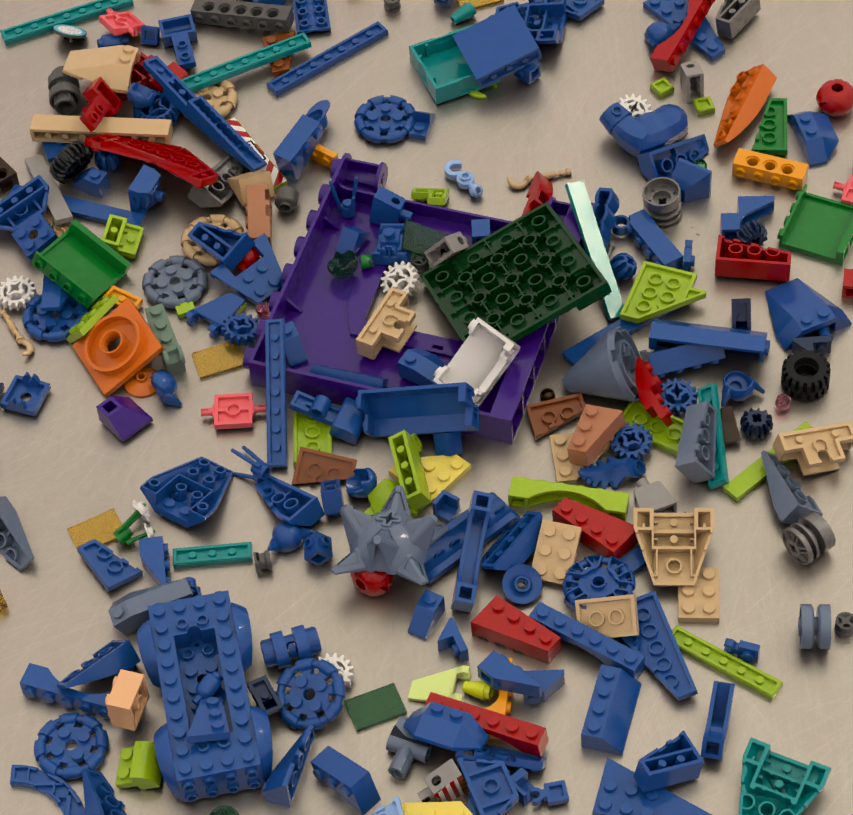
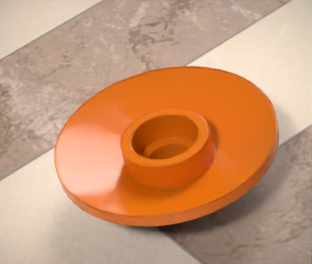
(141, 387)

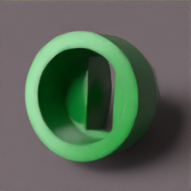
(365, 264)

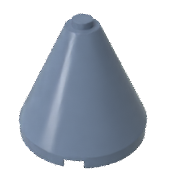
(606, 368)

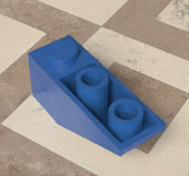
(153, 558)
(503, 675)

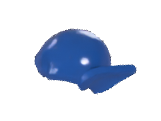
(659, 32)
(166, 387)
(738, 387)
(287, 537)

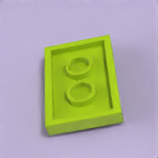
(89, 319)

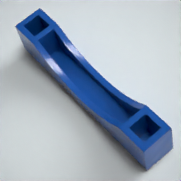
(471, 551)
(604, 648)
(42, 684)

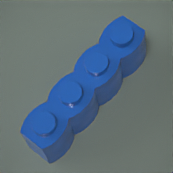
(604, 209)

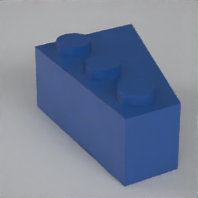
(221, 244)
(669, 765)
(346, 779)

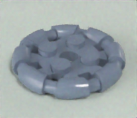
(172, 271)

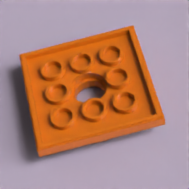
(134, 352)

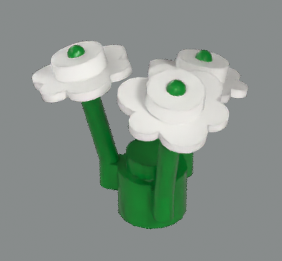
(124, 533)

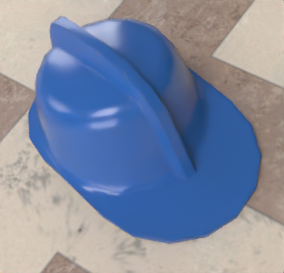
(319, 111)

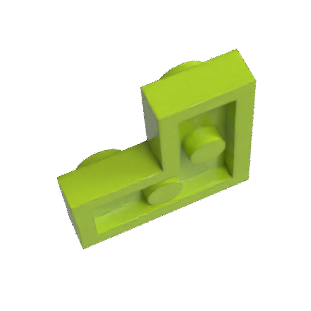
(433, 196)

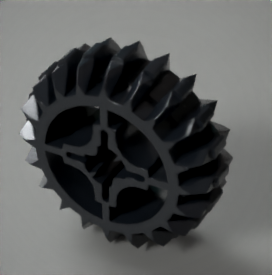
(71, 161)

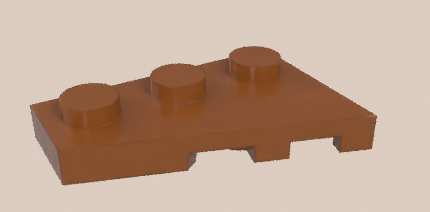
(282, 65)
(554, 413)
(320, 466)

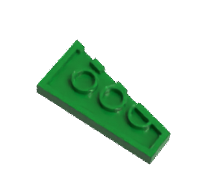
(773, 129)

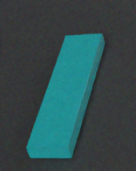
(212, 555)

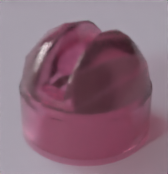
(262, 309)
(780, 399)

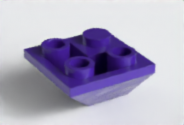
(122, 416)

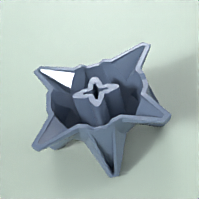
(389, 539)

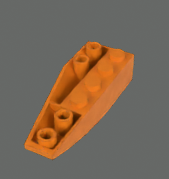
(744, 102)

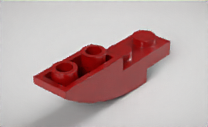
(538, 193)
(650, 390)

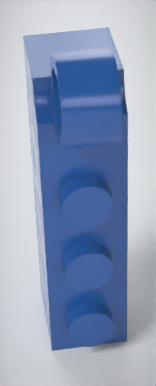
(649, 238)

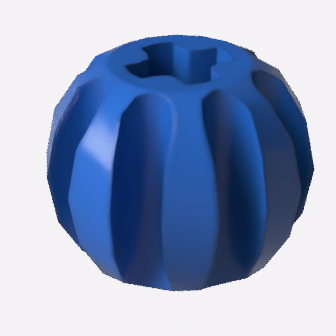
(107, 161)
(623, 266)

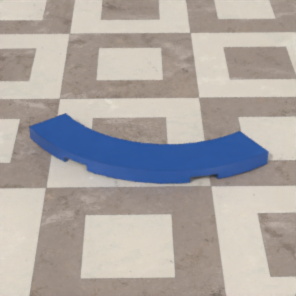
(49, 785)

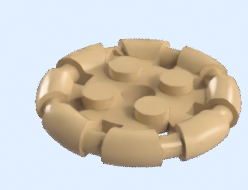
(221, 98)
(197, 253)

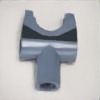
(406, 749)

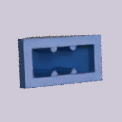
(351, 239)

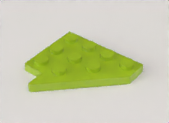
(659, 291)

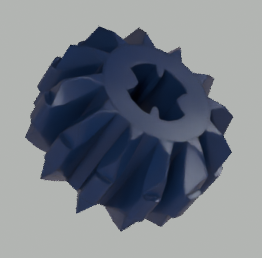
(752, 233)
(756, 423)

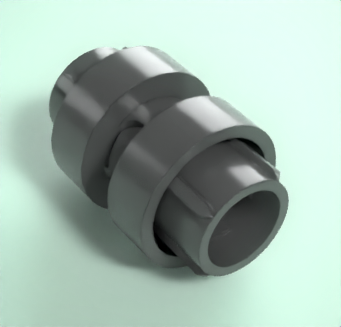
(63, 92)

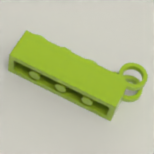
(409, 468)

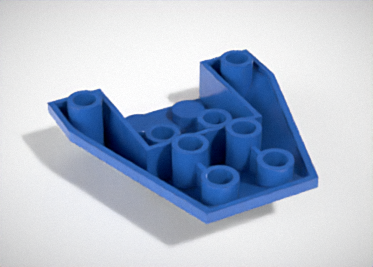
(188, 491)

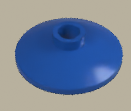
(522, 574)

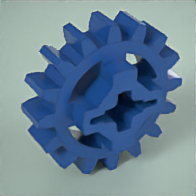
(239, 329)
(685, 395)
(631, 441)

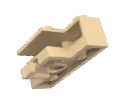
(388, 326)
(815, 448)

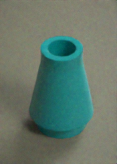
(464, 13)

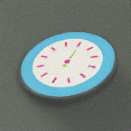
(69, 31)

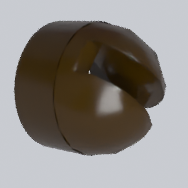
(547, 394)

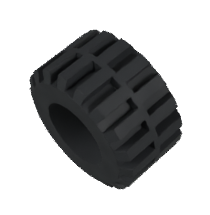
(805, 363)

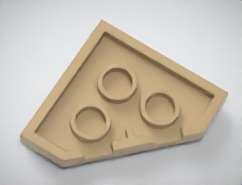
(564, 470)

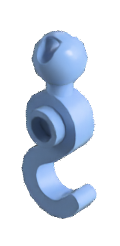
(464, 179)

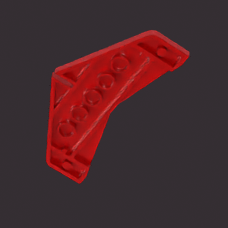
(168, 157)

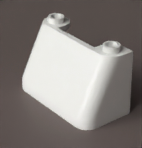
(479, 360)

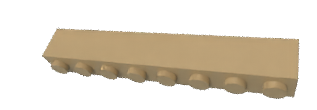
(70, 128)

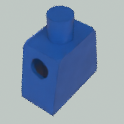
(388, 208)

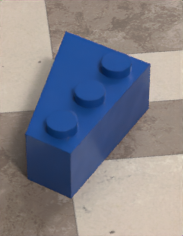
(298, 147)

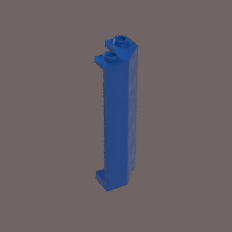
(708, 337)
(418, 409)

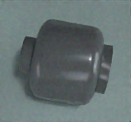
(286, 199)

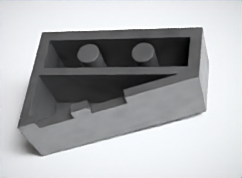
(735, 15)

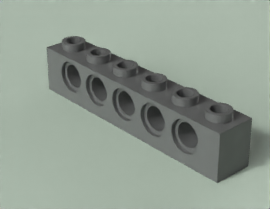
(243, 15)

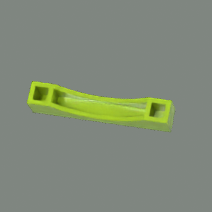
(529, 493)

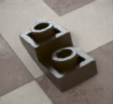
(729, 426)

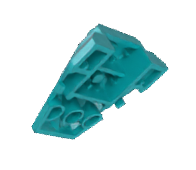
(777, 783)

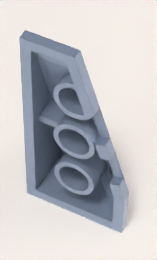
(785, 492)
(12, 537)
(132, 609)

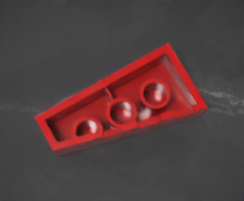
(751, 261)
(600, 531)
(517, 631)

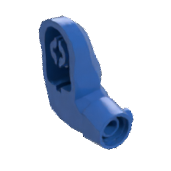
(648, 131)

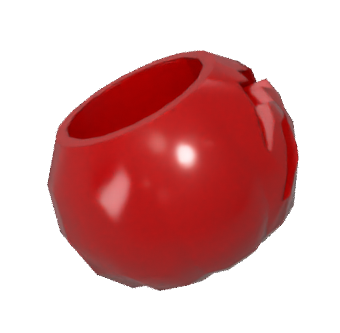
(835, 97)
(373, 583)

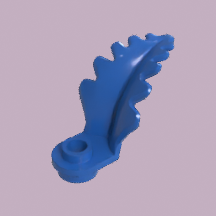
(612, 471)

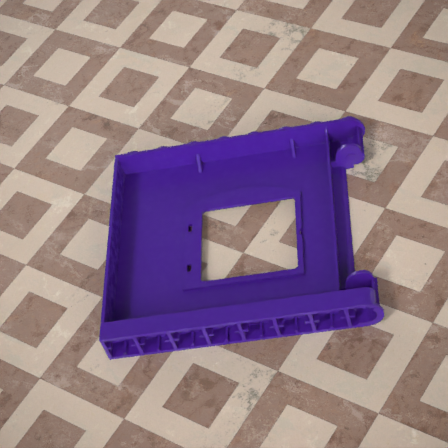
(334, 310)

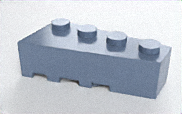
(698, 443)

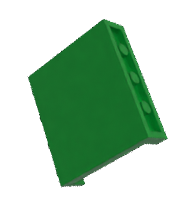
(818, 228)
(81, 264)

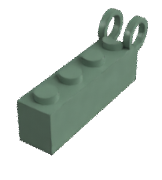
(172, 355)

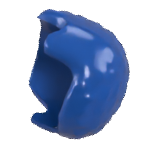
(140, 95)
(361, 482)

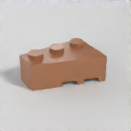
(259, 212)
(593, 432)

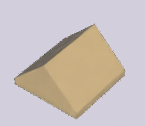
(240, 182)

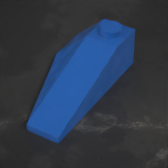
(290, 502)
(287, 774)

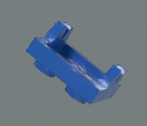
(45, 236)
(20, 386)

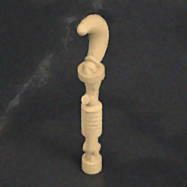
(528, 179)
(19, 338)

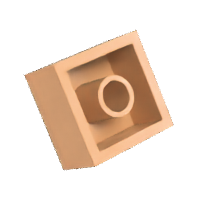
(127, 699)

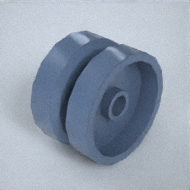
(814, 626)

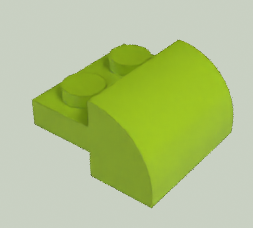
(122, 236)
(138, 767)

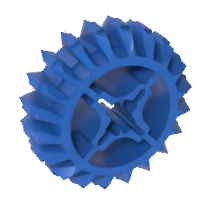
(159, 109)

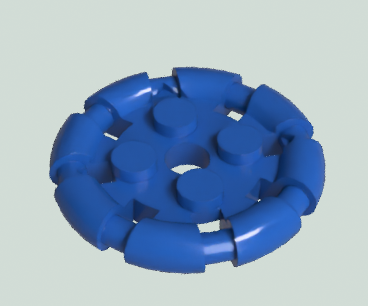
(370, 123)
(57, 326)
(595, 573)
(301, 685)
(71, 735)

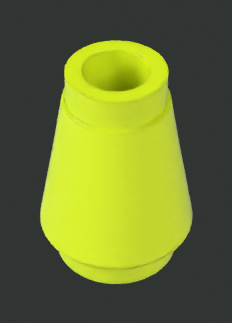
(478, 689)

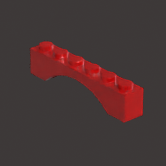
(668, 53)
(518, 733)

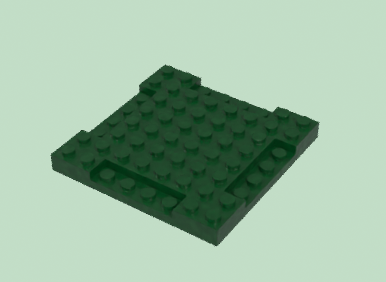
(517, 277)

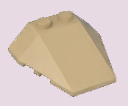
(110, 63)
(673, 543)

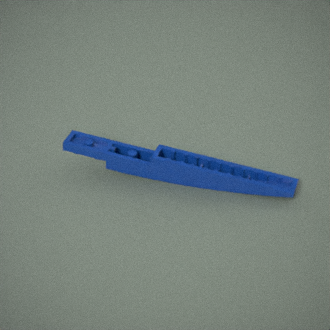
(203, 115)

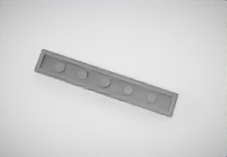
(56, 202)

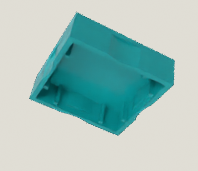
(443, 68)

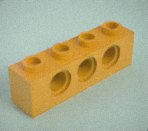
(770, 169)

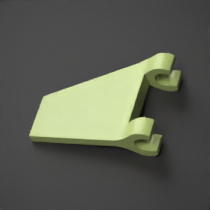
(439, 683)

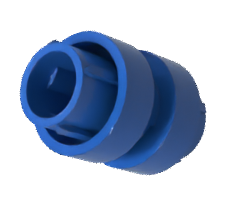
(305, 645)

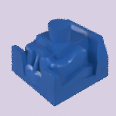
(145, 190)
(389, 245)

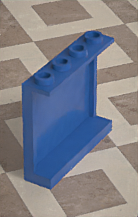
(497, 46)

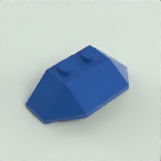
(814, 136)
(24, 204)
(515, 543)
(446, 728)

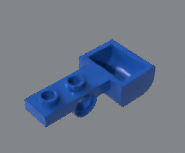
(179, 33)
(344, 421)

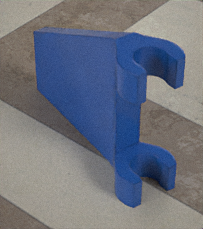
(215, 312)

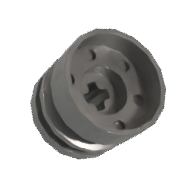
(662, 200)
(808, 538)

